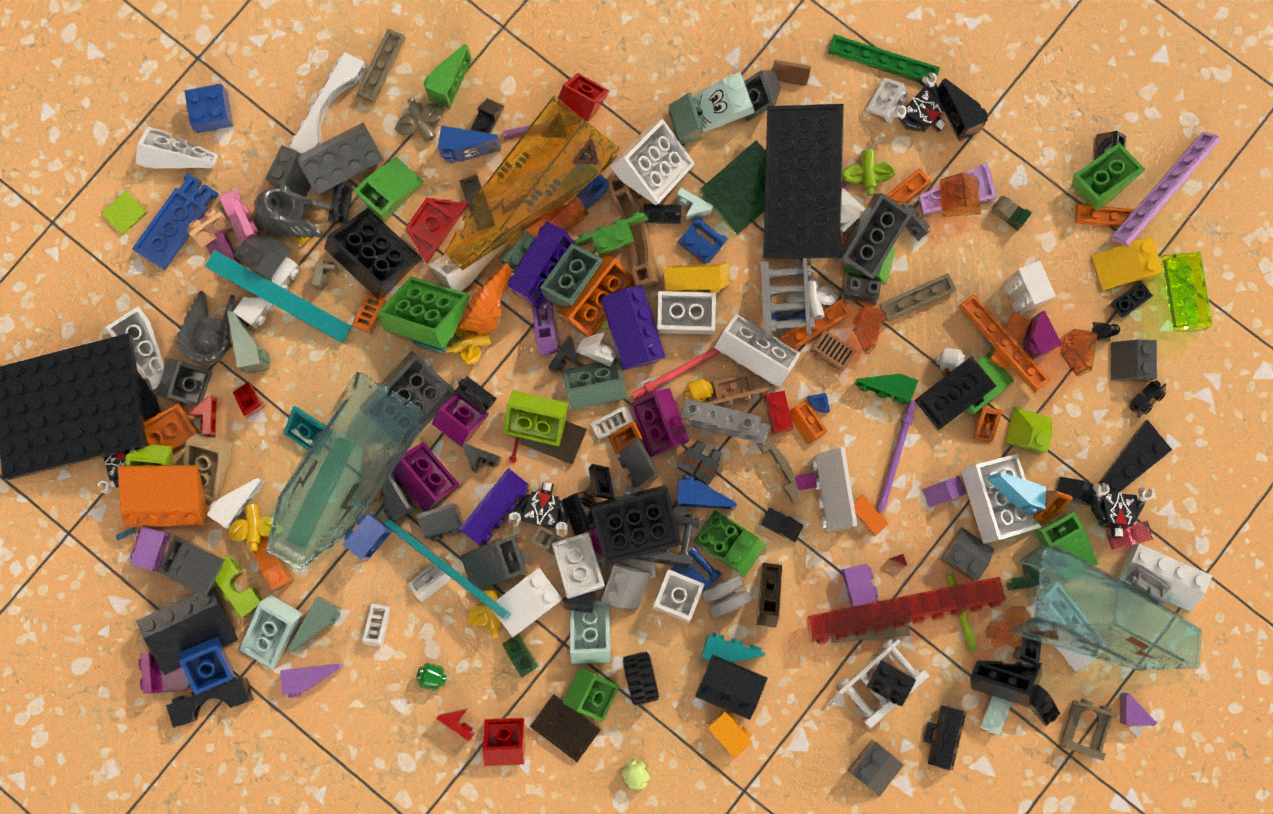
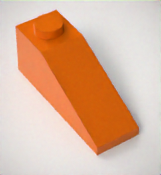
(271, 567)

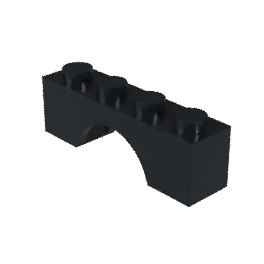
(187, 710)

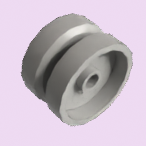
(727, 598)

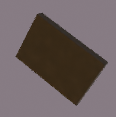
(569, 447)
(565, 728)

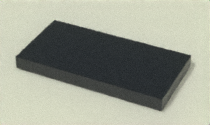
(955, 392)

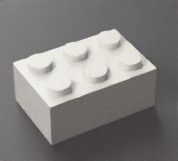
(1029, 288)
(686, 313)

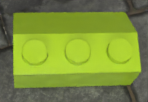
(535, 418)

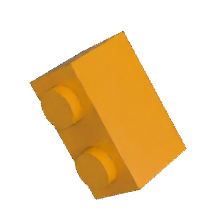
(729, 733)

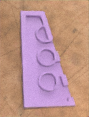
(931, 201)

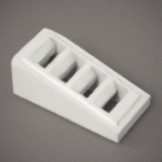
(595, 425)
(383, 627)

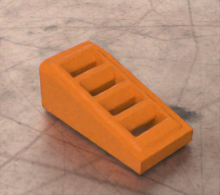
(363, 309)

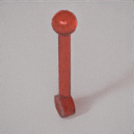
(513, 458)

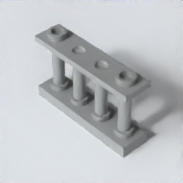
(770, 307)
(725, 421)

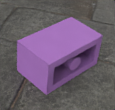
(149, 548)
(859, 585)

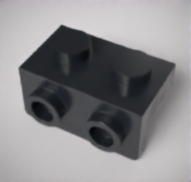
(891, 683)

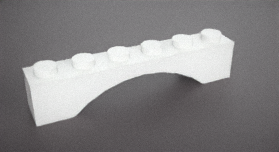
(347, 74)

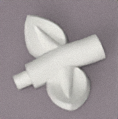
(823, 295)

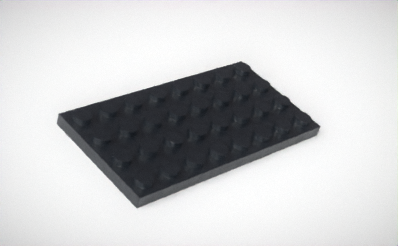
(803, 181)

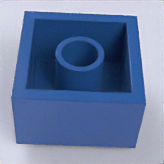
(208, 108)
(367, 537)
(206, 665)

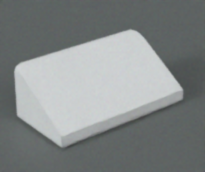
(428, 582)

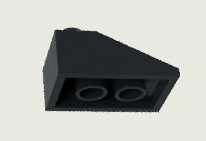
(962, 111)

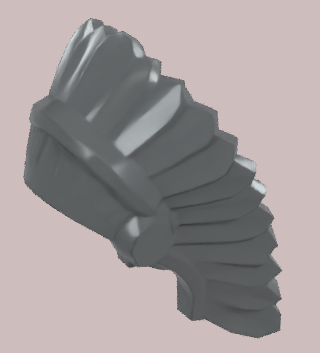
(281, 211)
(203, 337)

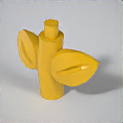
(468, 345)
(251, 528)
(482, 615)

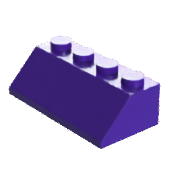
(539, 262)
(633, 328)
(494, 507)

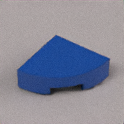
(819, 402)

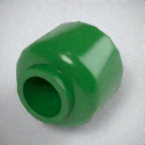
(431, 676)

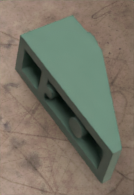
(319, 617)

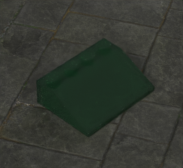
(739, 189)

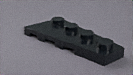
(1138, 456)

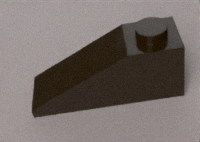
(769, 595)

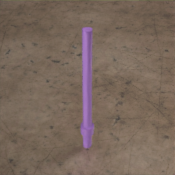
(907, 420)

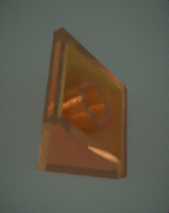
(960, 195)

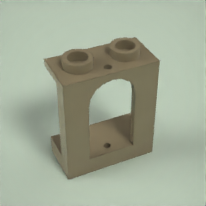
(1104, 719)

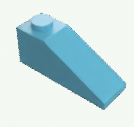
(1020, 492)

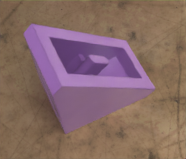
(944, 491)
(1132, 712)

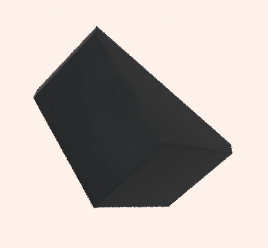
(1079, 490)
(580, 603)
(1028, 652)

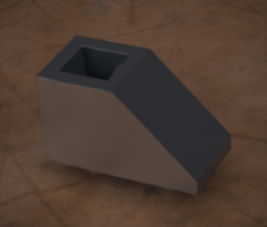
(1044, 706)

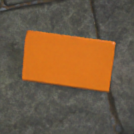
(807, 422)
(869, 515)

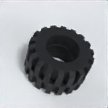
(640, 678)

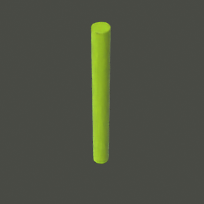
(964, 620)

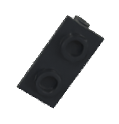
(341, 203)
(663, 213)
(1105, 330)
(1154, 393)
(475, 394)

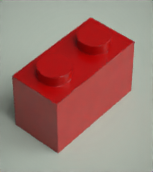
(778, 412)

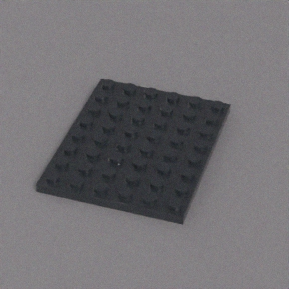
(70, 407)

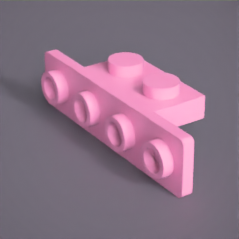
(239, 216)

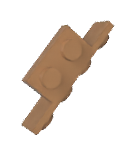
(736, 387)

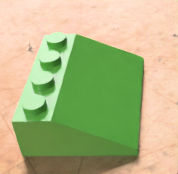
(424, 312)

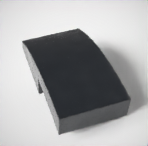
(1131, 299)

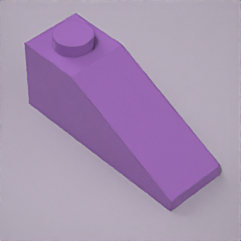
(545, 328)
(302, 679)

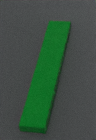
(881, 59)

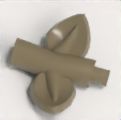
(420, 119)

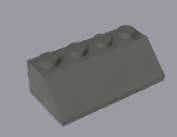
(874, 235)

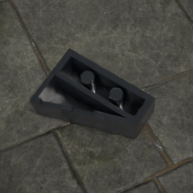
(1007, 681)

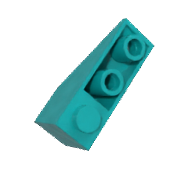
(727, 650)

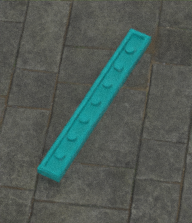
(278, 296)
(449, 570)

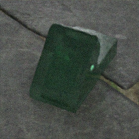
(1031, 579)

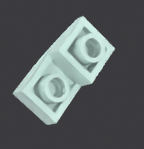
(995, 715)

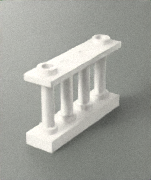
(873, 716)

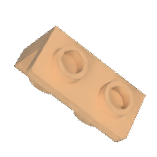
(204, 229)

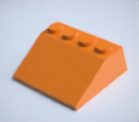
(161, 496)

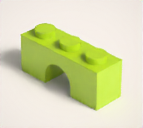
(243, 603)

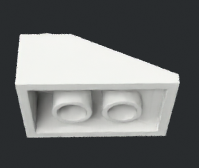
(528, 602)

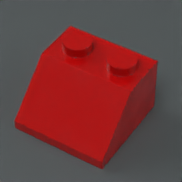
(583, 96)
(504, 742)

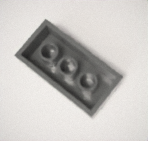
(339, 158)

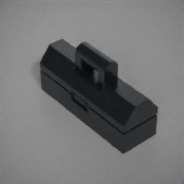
(947, 741)

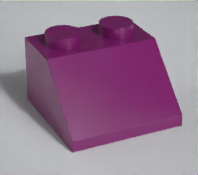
(1040, 336)
(459, 419)

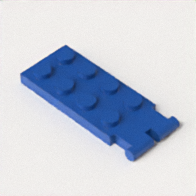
(169, 227)

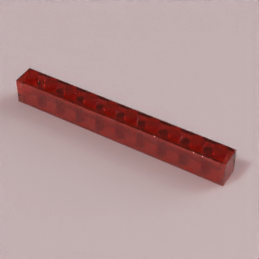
(905, 609)

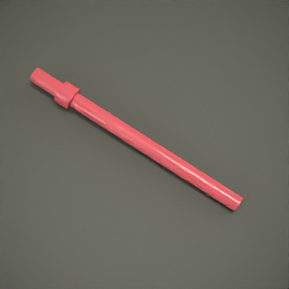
(649, 386)

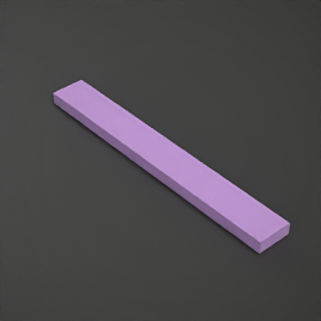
(1165, 188)

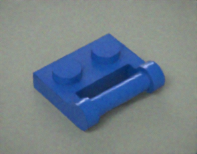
(698, 245)
(694, 574)

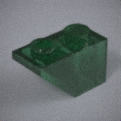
(520, 655)

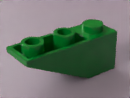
(893, 386)

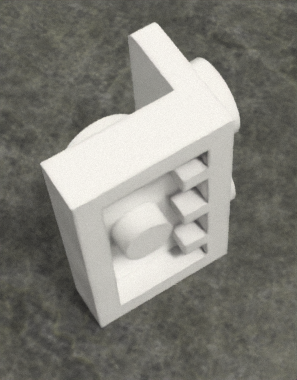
(887, 98)

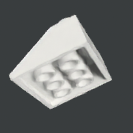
(653, 162)
(834, 490)
(992, 510)

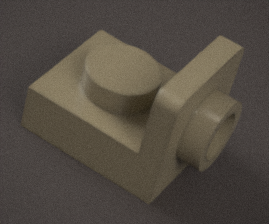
(321, 276)

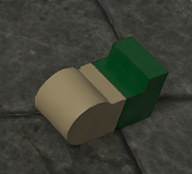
(1011, 212)

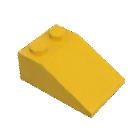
(1127, 264)

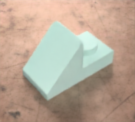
(698, 206)

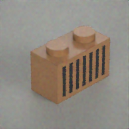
(833, 351)

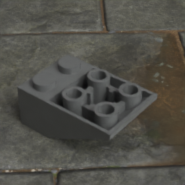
(494, 563)
(190, 565)

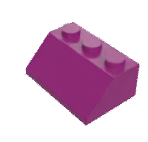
(659, 422)
(424, 477)

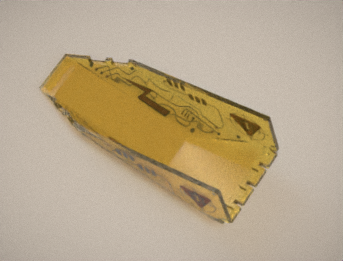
(536, 178)

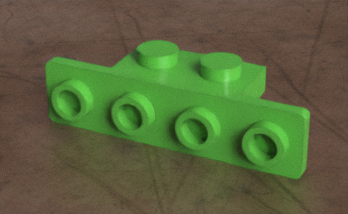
(614, 236)

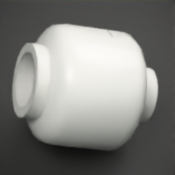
(950, 359)

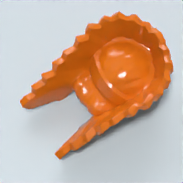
(484, 308)

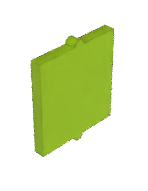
(124, 212)

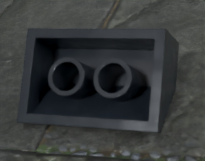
(731, 687)

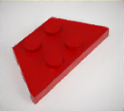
(433, 223)

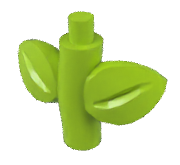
(868, 172)

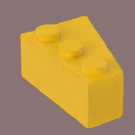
(697, 277)

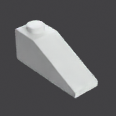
(232, 505)

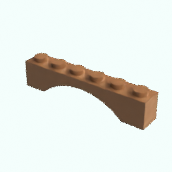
(642, 256)

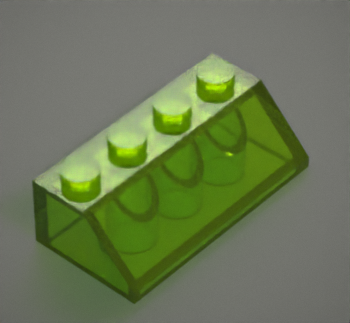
(1187, 292)

